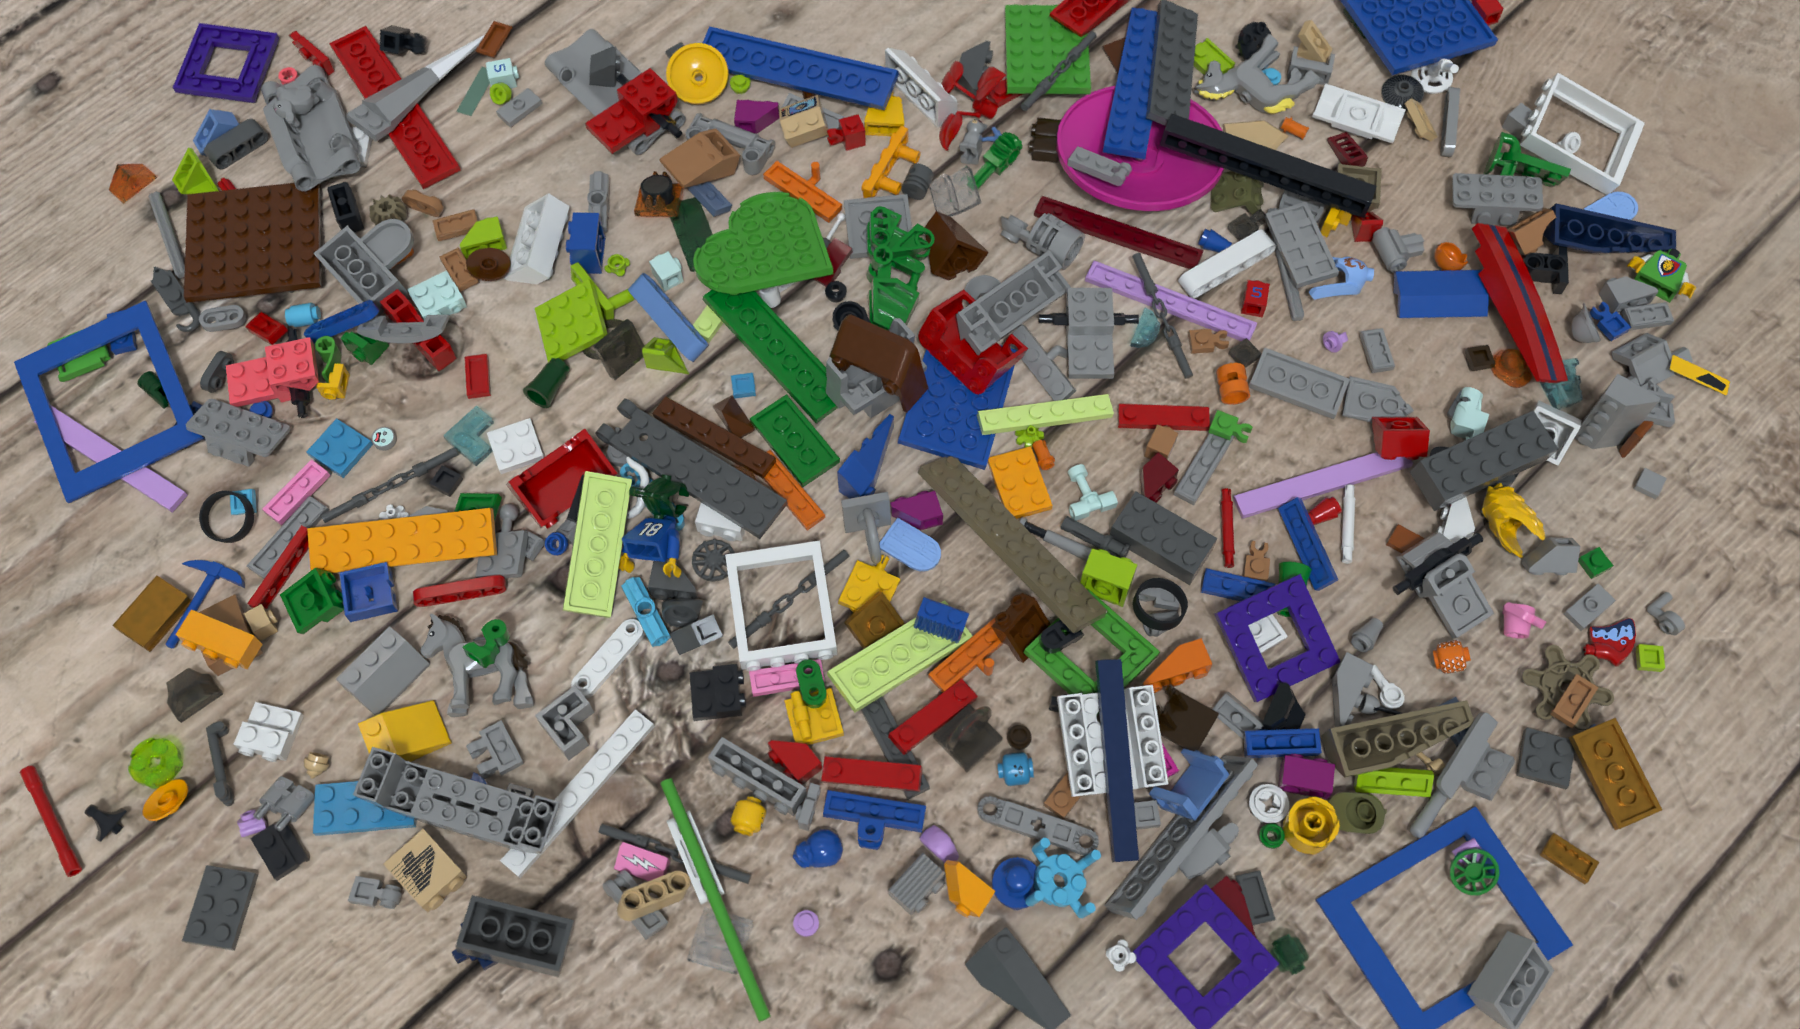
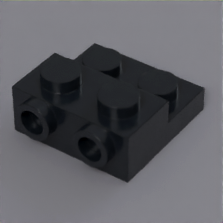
(717, 693)

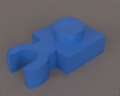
(1610, 324)

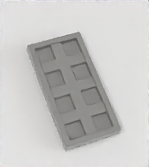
(1301, 244)

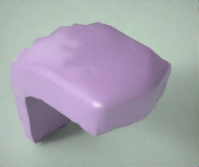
(939, 844)

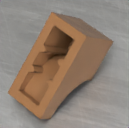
(1529, 232)

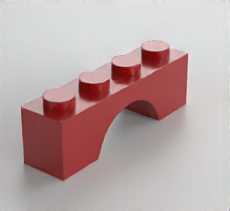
(401, 310)

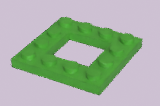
(1135, 648)

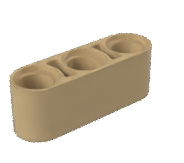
(661, 887)

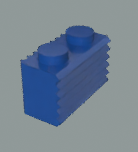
(941, 620)

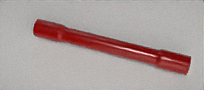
(65, 853)

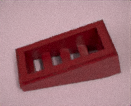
(1360, 157)

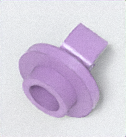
(1333, 341)

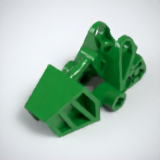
(899, 250)

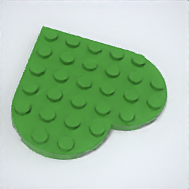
(766, 246)

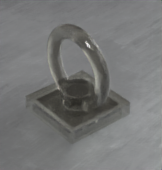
(618, 349)
(969, 736)

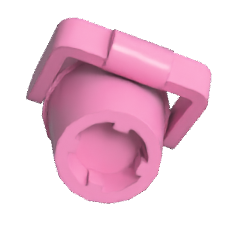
(1519, 619)

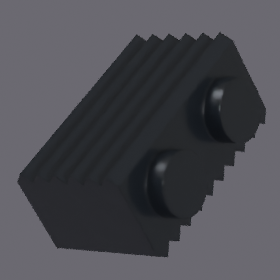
(345, 207)

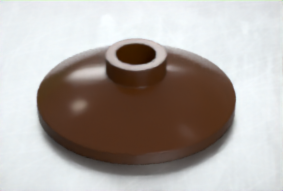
(488, 264)

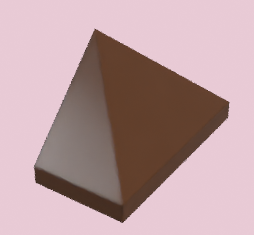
(733, 417)

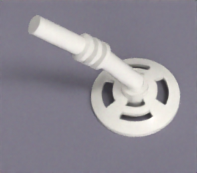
(1433, 75)

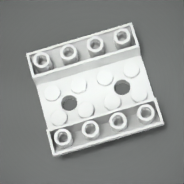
(1084, 741)

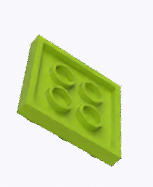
(571, 321)

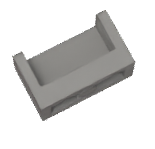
(1321, 69)

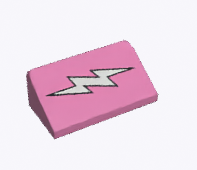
(641, 862)

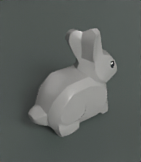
(294, 101)

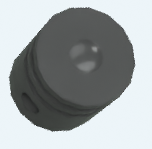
(917, 181)

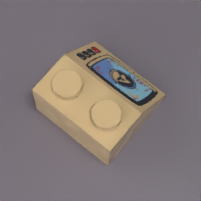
(803, 121)

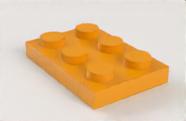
(1020, 483)

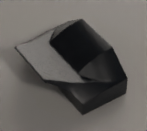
(1284, 710)

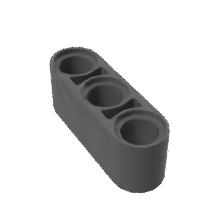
(236, 144)

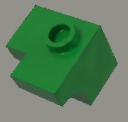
(363, 347)

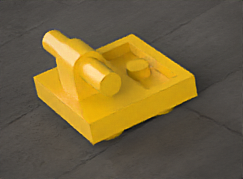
(813, 724)

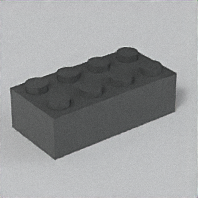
(1163, 538)
(514, 936)

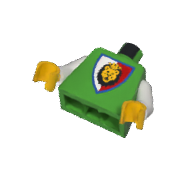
(1664, 273)

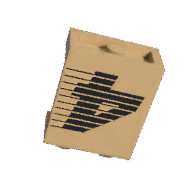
(425, 871)

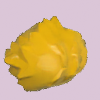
(1508, 512)

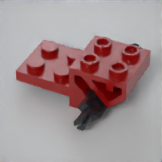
(641, 110)

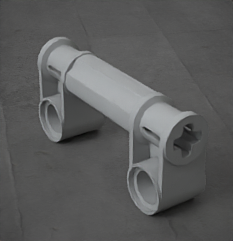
(755, 148)

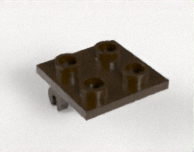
(1185, 720)

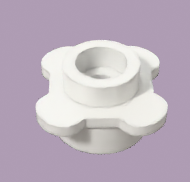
(1113, 955)

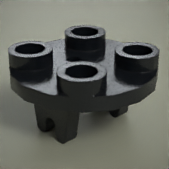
(1246, 44)

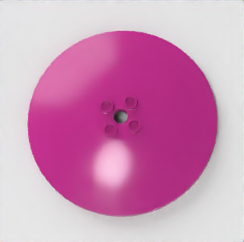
(1154, 184)

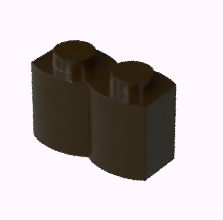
(1045, 140)

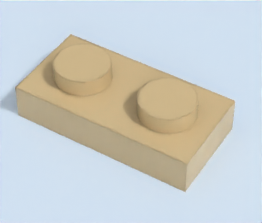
(1418, 115)

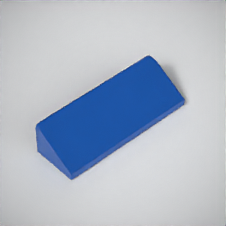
(1281, 743)

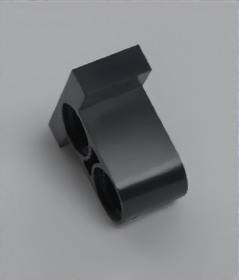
(1549, 268)

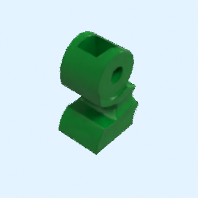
(496, 635)

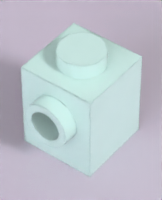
(666, 270)

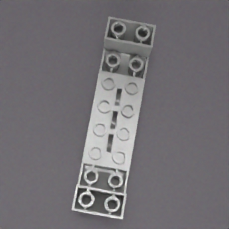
(456, 802)

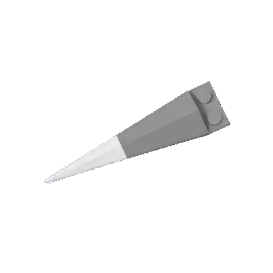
(385, 109)

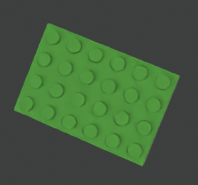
(1037, 46)

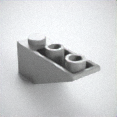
(1347, 685)

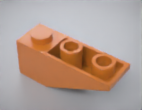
(1183, 663)

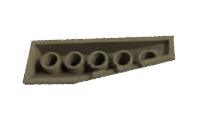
(1392, 739)

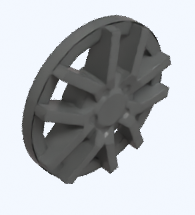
(712, 560)

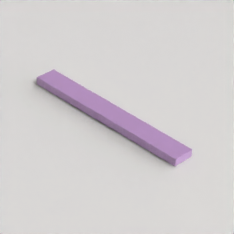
(1175, 302)
(98, 449)
(1317, 483)

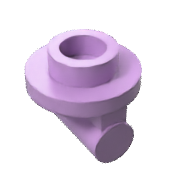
(249, 825)
(1467, 845)

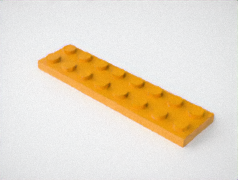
(403, 540)

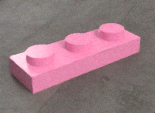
(296, 492)
(777, 679)

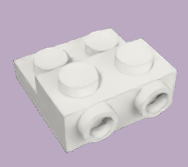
(268, 732)

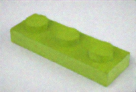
(1396, 782)

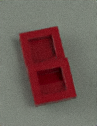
(838, 254)

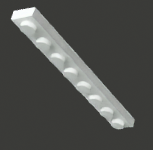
(586, 785)

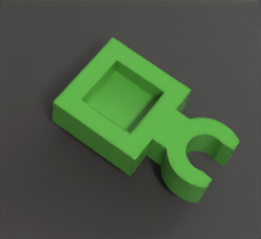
(1226, 425)

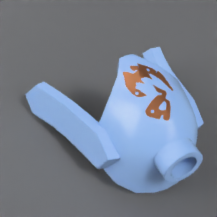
(1356, 276)

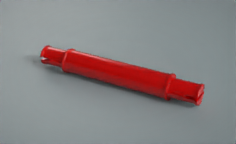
(1227, 528)

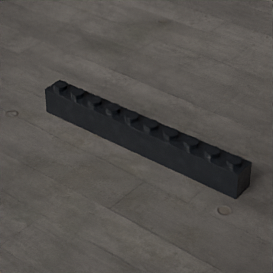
(1268, 165)

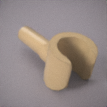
(1436, 765)

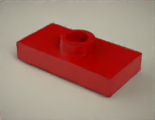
(266, 328)

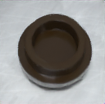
(1019, 737)

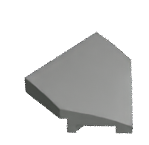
(1663, 412)

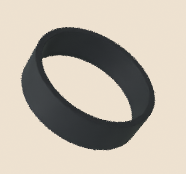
(205, 510)
(1166, 585)

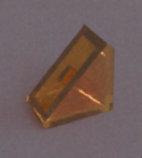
(130, 180)

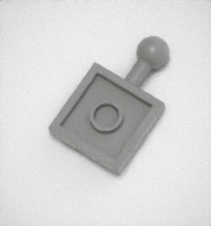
(510, 549)

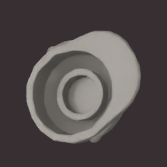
(1584, 327)

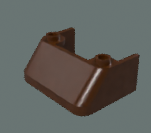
(883, 355)

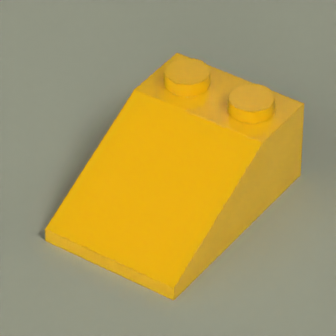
(406, 731)

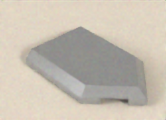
(1373, 399)

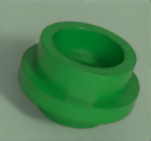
(1276, 830)

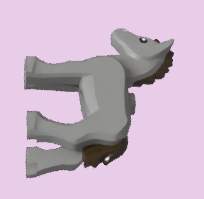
(449, 636)

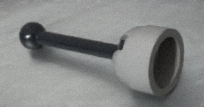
(1371, 705)

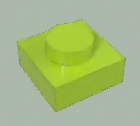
(1650, 658)

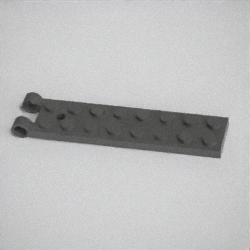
(704, 474)

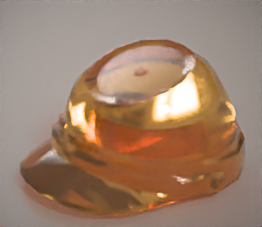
(1511, 368)

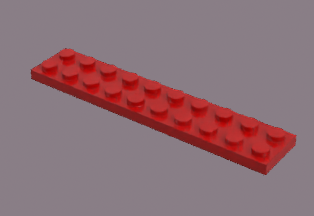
(414, 135)

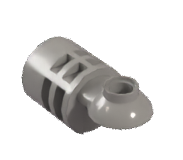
(1046, 235)

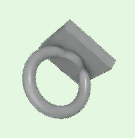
(867, 514)

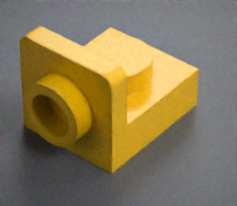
(1333, 219)
(337, 383)

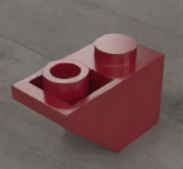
(1157, 476)

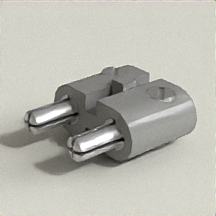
(285, 799)

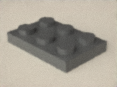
(220, 908)

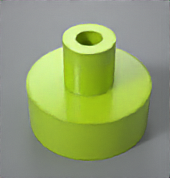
(500, 93)

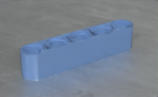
(668, 317)

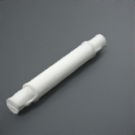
(1348, 524)

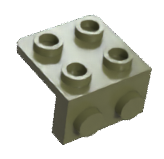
(1235, 191)

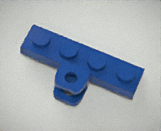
(873, 815)

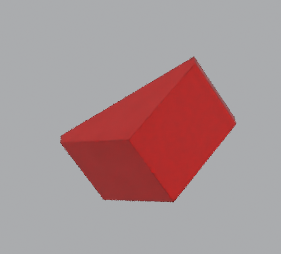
(1365, 227)

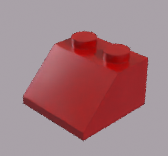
(1400, 437)

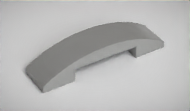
(403, 332)

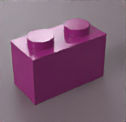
(1306, 776)

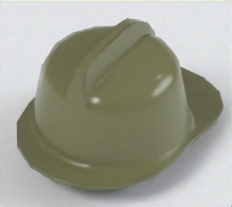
(1358, 812)

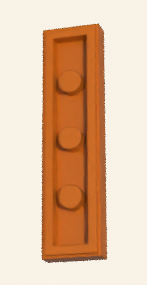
(798, 500)

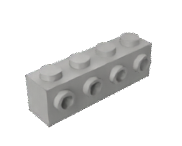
(757, 776)

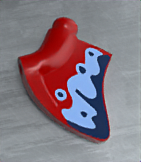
(1612, 642)

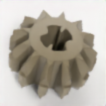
(387, 209)

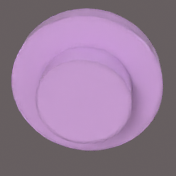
(806, 923)

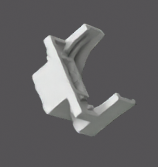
(861, 389)

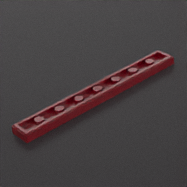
(1121, 233)

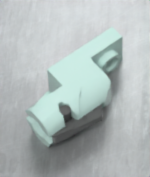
(1466, 414)

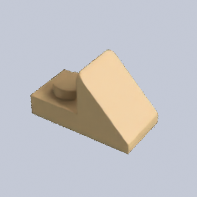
(1313, 44)

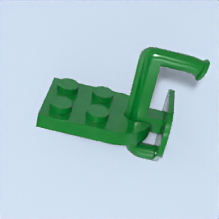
(1527, 165)

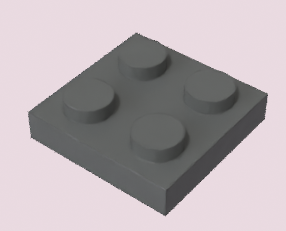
(1545, 758)

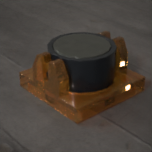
(658, 197)

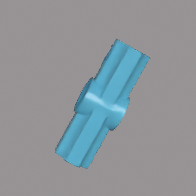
(651, 622)

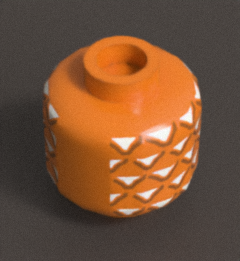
(1451, 656)

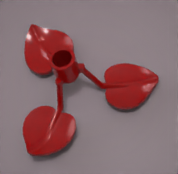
(982, 105)

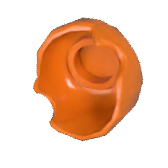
(1449, 257)

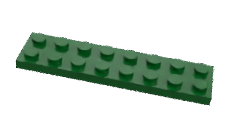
(775, 349)

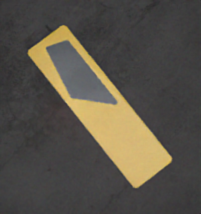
(1699, 375)

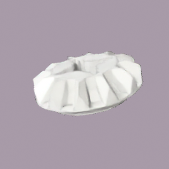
(1279, 800)

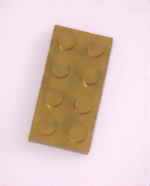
(1615, 773)

